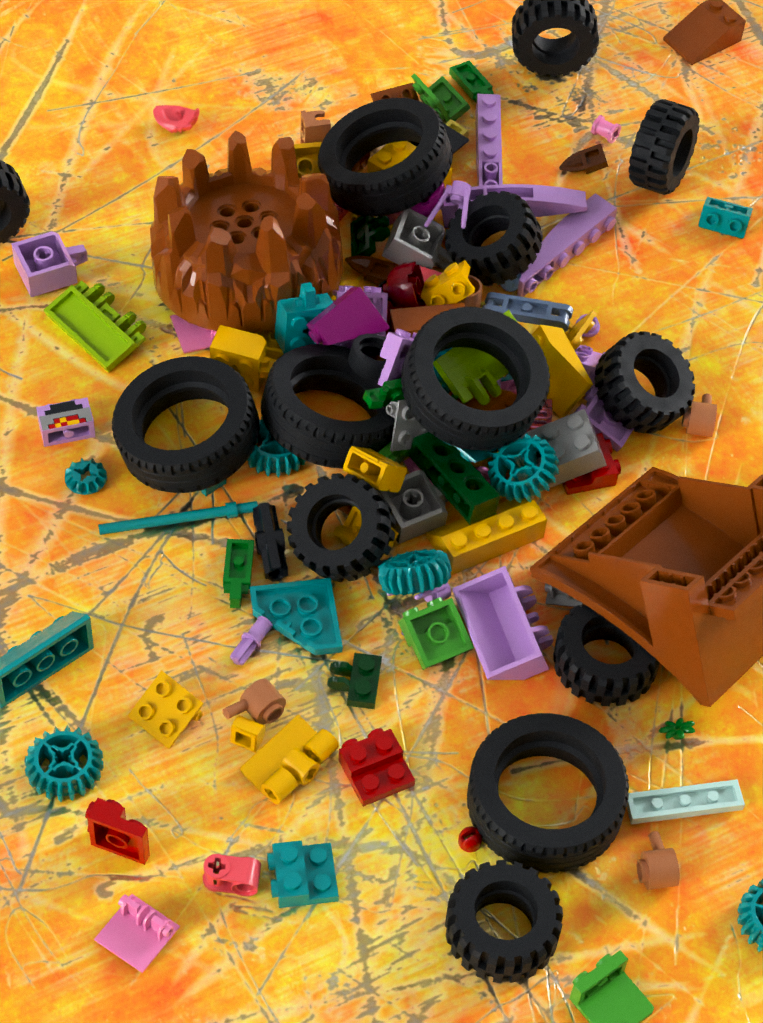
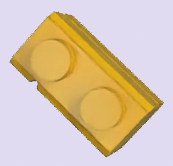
(375, 469)

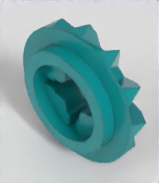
(91, 483)

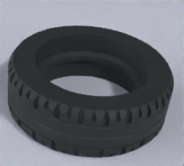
(395, 187)
(494, 335)
(308, 432)
(198, 465)
(557, 738)

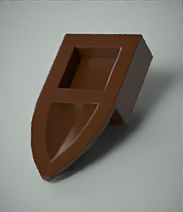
(587, 159)
(372, 268)

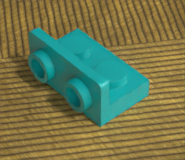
(725, 217)

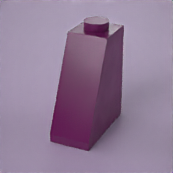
(346, 319)

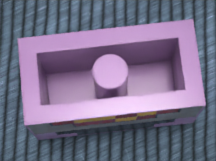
(65, 422)

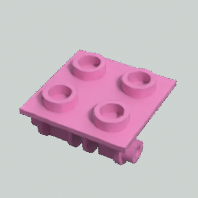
(192, 336)
(136, 932)

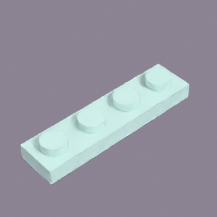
(685, 801)

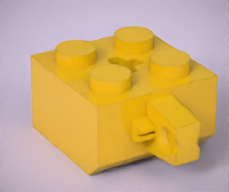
(244, 353)

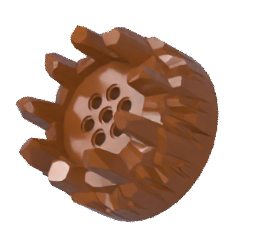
(242, 238)

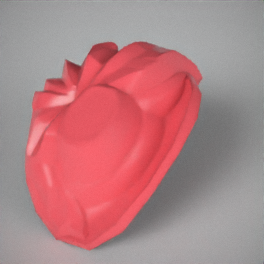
(176, 117)

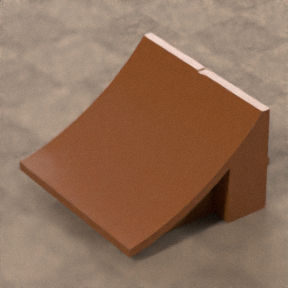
(674, 572)

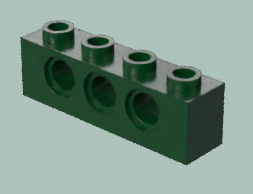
(455, 477)

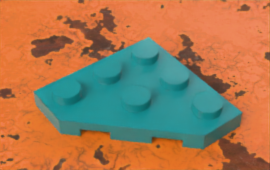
(301, 612)

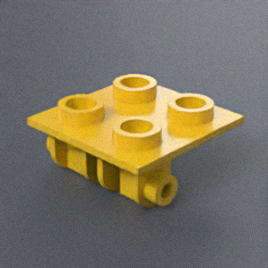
(166, 709)

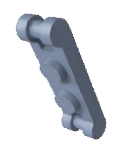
(530, 310)

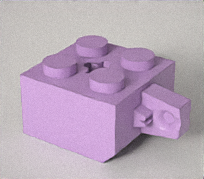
(47, 263)

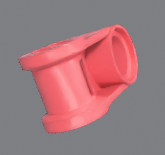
(235, 874)

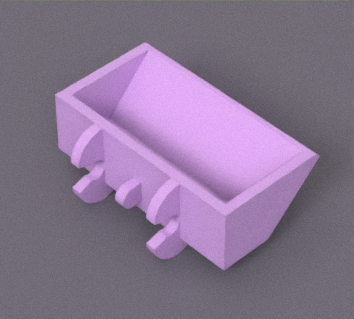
(501, 628)

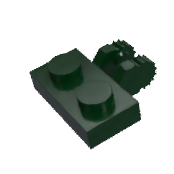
(366, 232)
(363, 682)

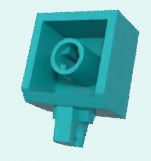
(294, 315)

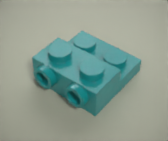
(302, 874)

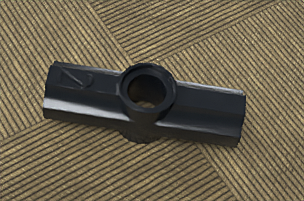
(270, 542)

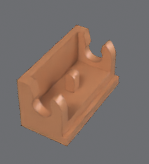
(312, 129)

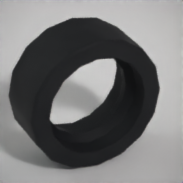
(362, 364)

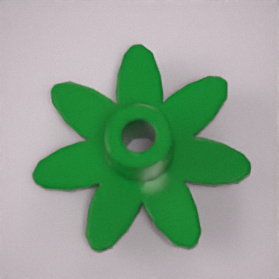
(677, 730)

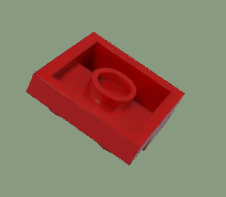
(599, 478)
(375, 766)
(114, 833)

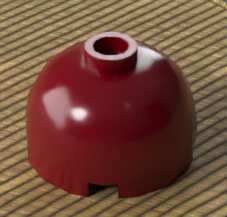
(405, 286)

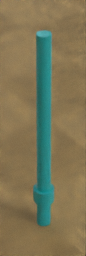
(230, 510)

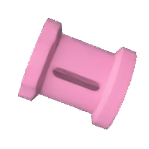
(606, 129)

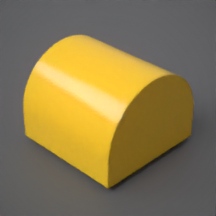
(247, 733)

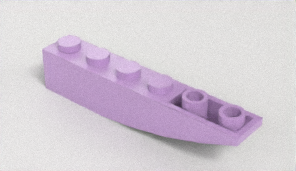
(488, 139)
(540, 198)
(567, 240)

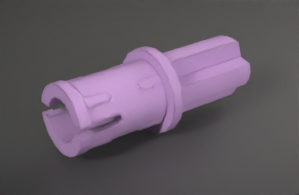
(251, 640)

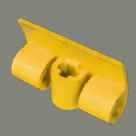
(289, 759)

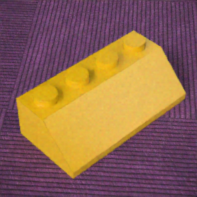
(507, 530)

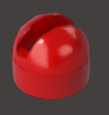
(473, 842)

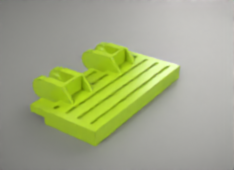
(94, 325)
(466, 366)

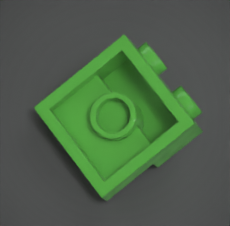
(435, 632)

